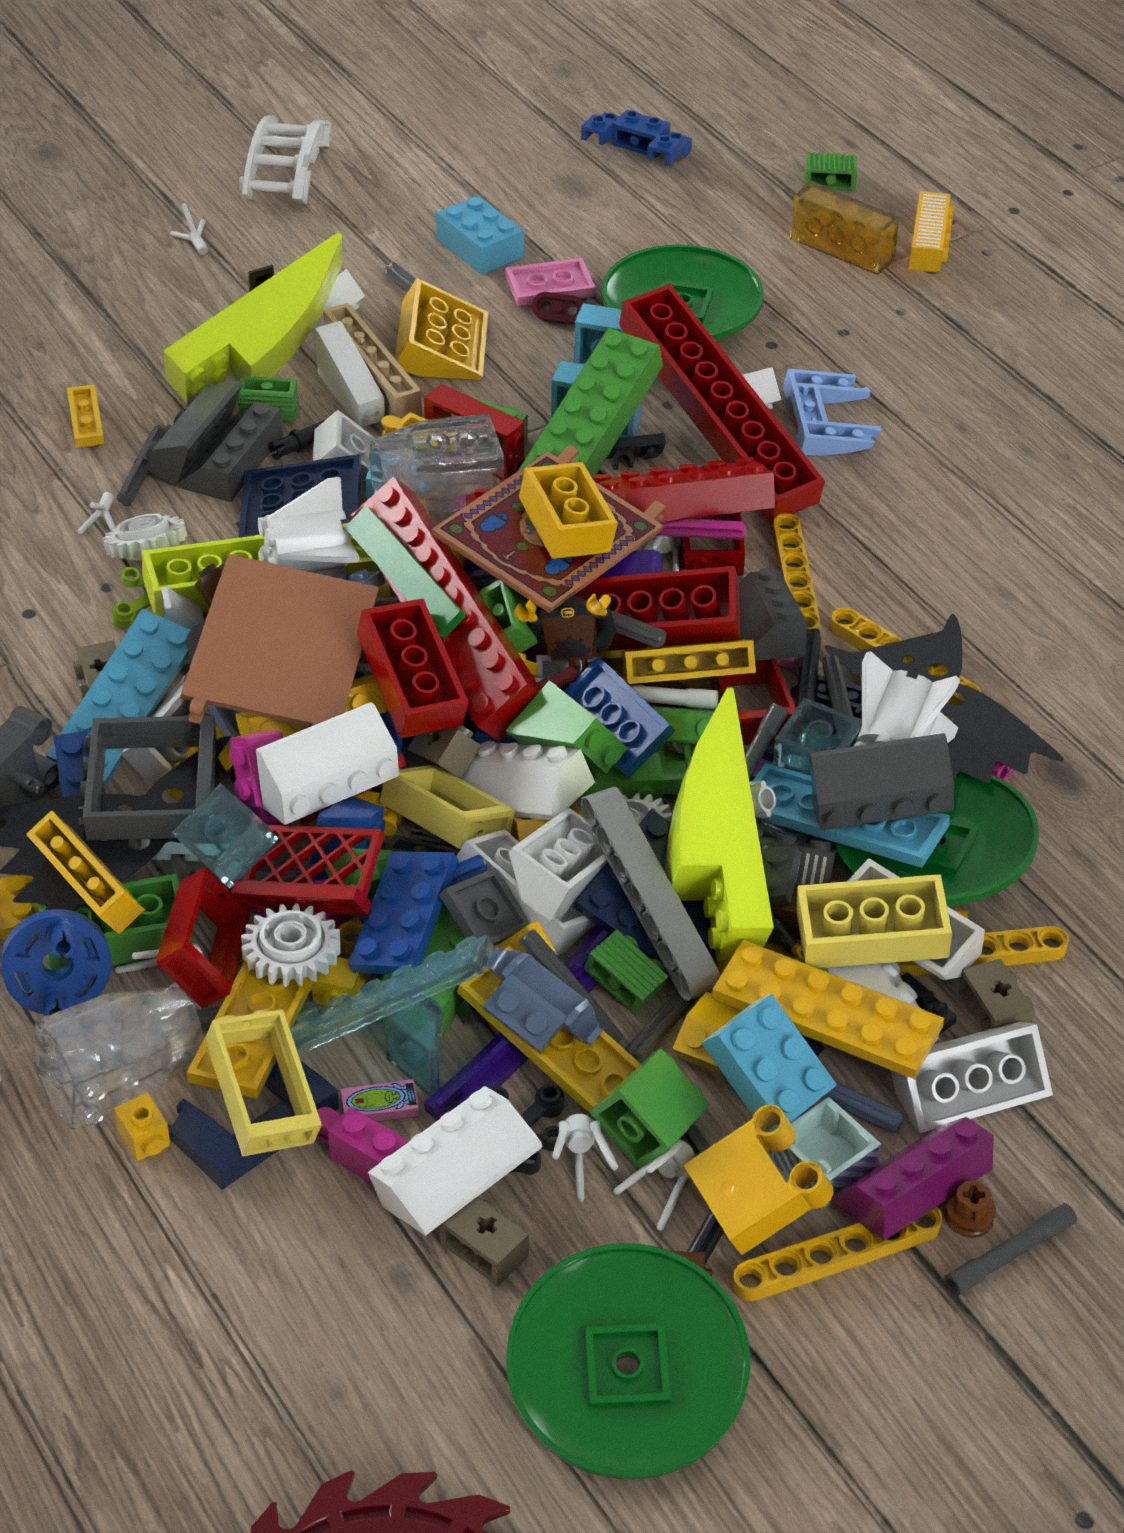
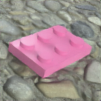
(560, 277)

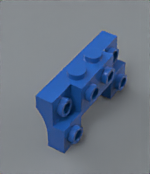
(638, 134)

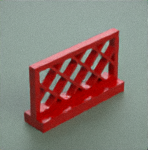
(325, 896)

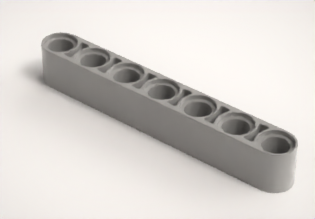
(650, 893)

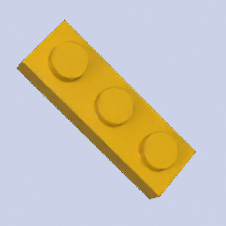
(85, 416)

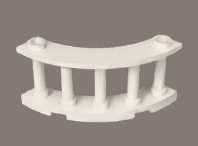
(312, 137)

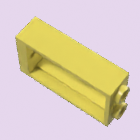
(445, 804)
(270, 1134)

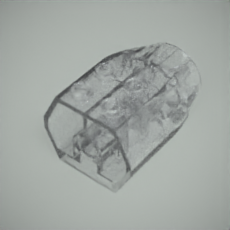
(440, 459)
(114, 1050)

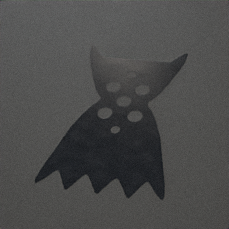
(986, 728)
(47, 883)

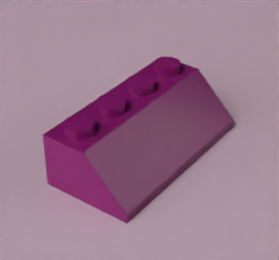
(918, 1177)

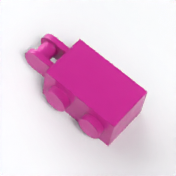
(246, 771)
(357, 1140)

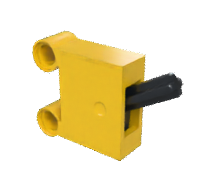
(747, 1189)

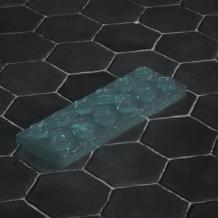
(400, 991)

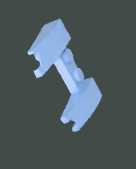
(815, 435)

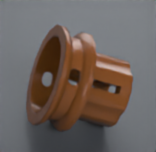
(959, 1210)

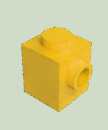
(337, 982)
(142, 1127)

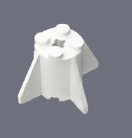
(309, 532)
(902, 706)

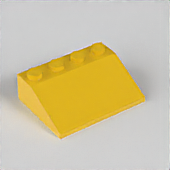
(440, 334)

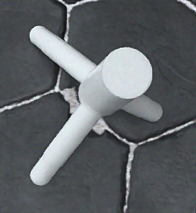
(195, 236)
(102, 510)

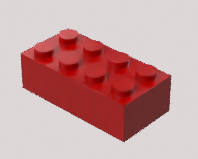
(412, 668)

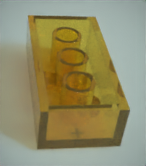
(844, 228)

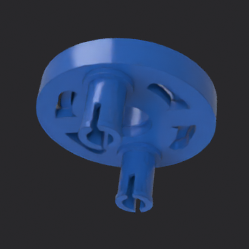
(55, 989)

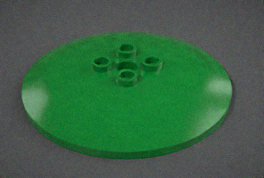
(712, 283)
(983, 849)
(635, 1306)

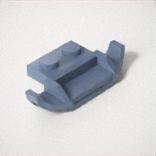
(537, 1002)

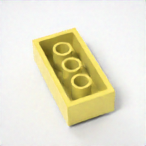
(873, 921)

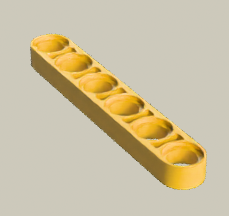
(795, 556)
(861, 625)
(999, 944)
(834, 1245)

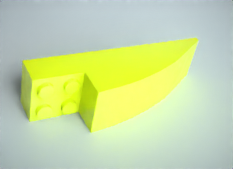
(258, 329)
(716, 840)

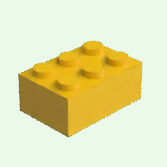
(567, 510)

